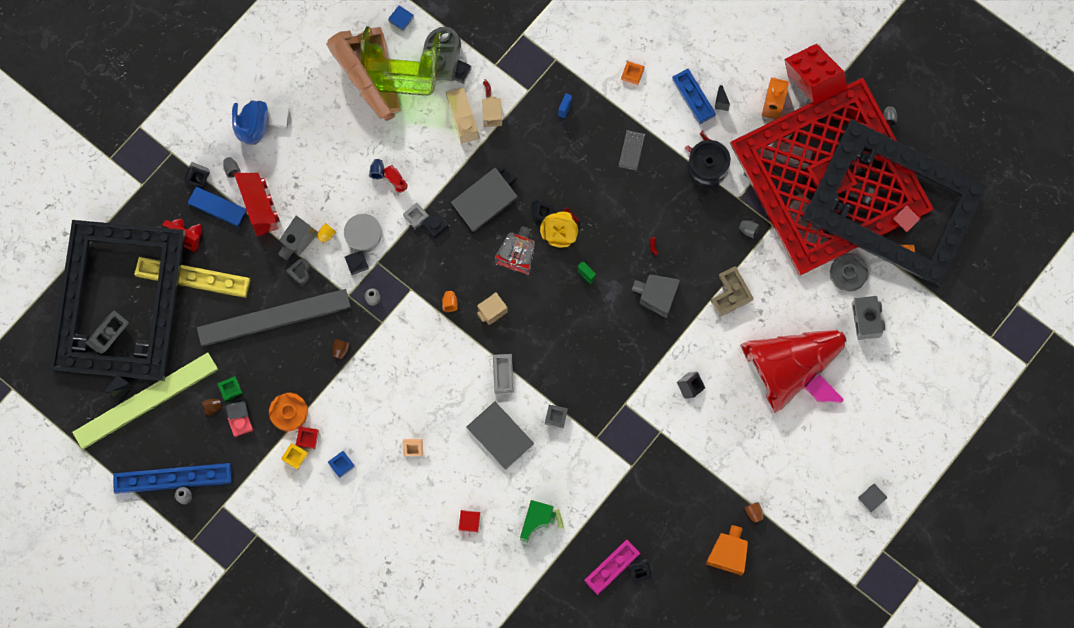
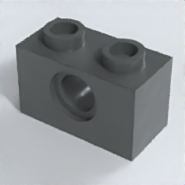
(864, 328)
(107, 332)

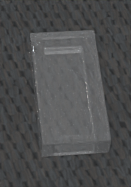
(631, 150)

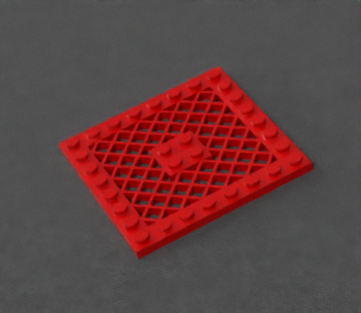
(770, 197)

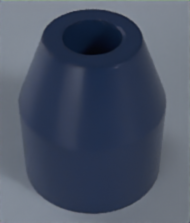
(377, 169)

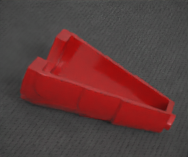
(792, 361)

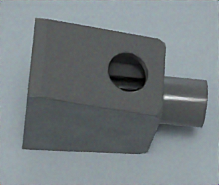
(299, 232)
(657, 293)

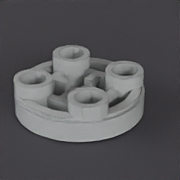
(363, 232)

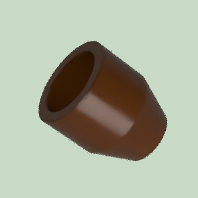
(340, 348)
(211, 406)

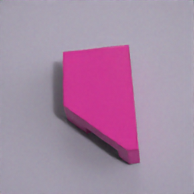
(822, 391)

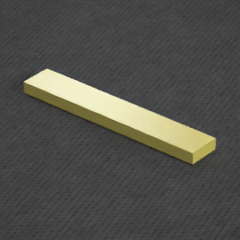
(197, 278)

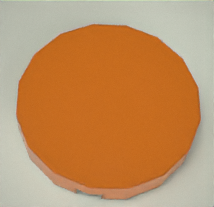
(288, 412)

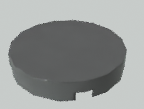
(848, 272)

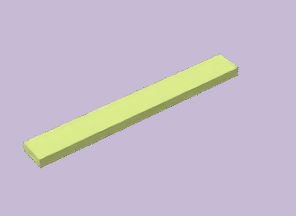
(145, 401)

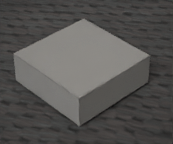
(415, 215)

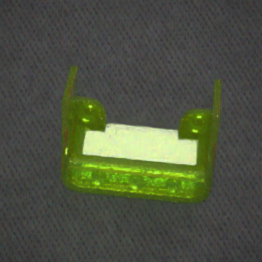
(400, 75)

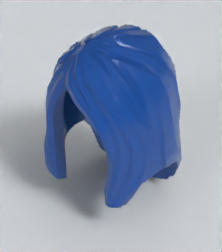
(251, 122)

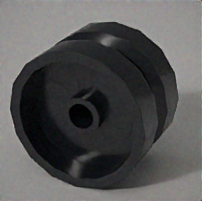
(709, 163)

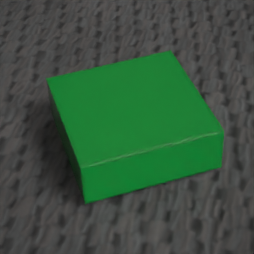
(586, 272)
(230, 389)

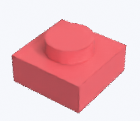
(240, 425)

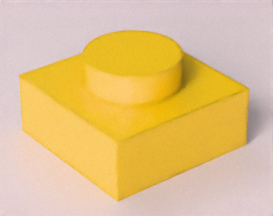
(294, 456)

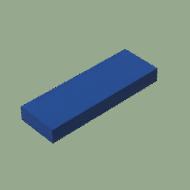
(694, 96)
(217, 206)

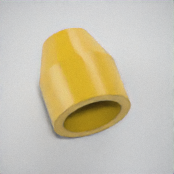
(325, 233)

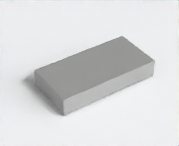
(503, 373)

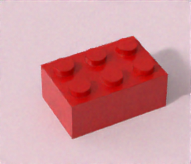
(815, 73)

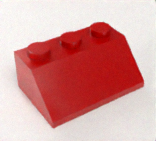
(257, 202)

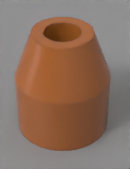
(754, 512)

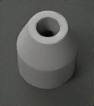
(372, 300)
(186, 498)

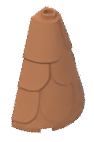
(347, 52)

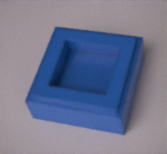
(401, 18)
(565, 105)
(341, 464)

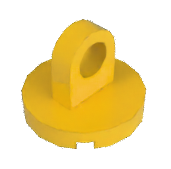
(559, 229)

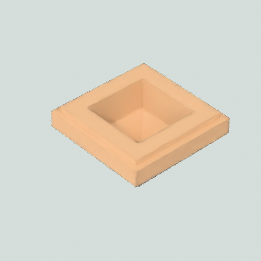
(413, 447)

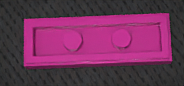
(612, 567)

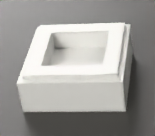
(278, 117)

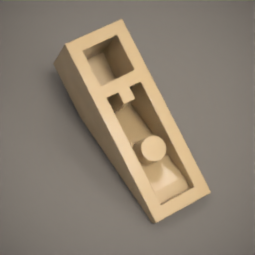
(462, 115)

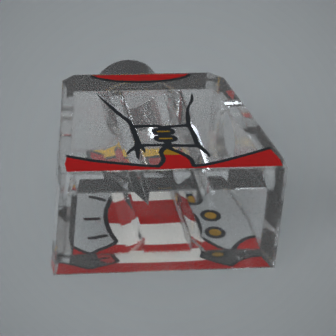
(517, 251)

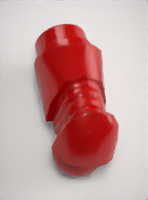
(395, 178)

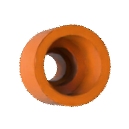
(449, 301)

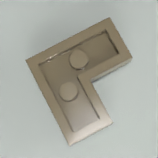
(736, 292)

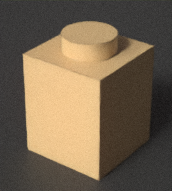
(492, 112)
(491, 309)

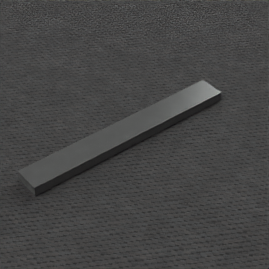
(273, 317)

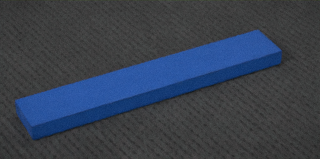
(172, 478)

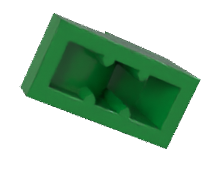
(537, 516)

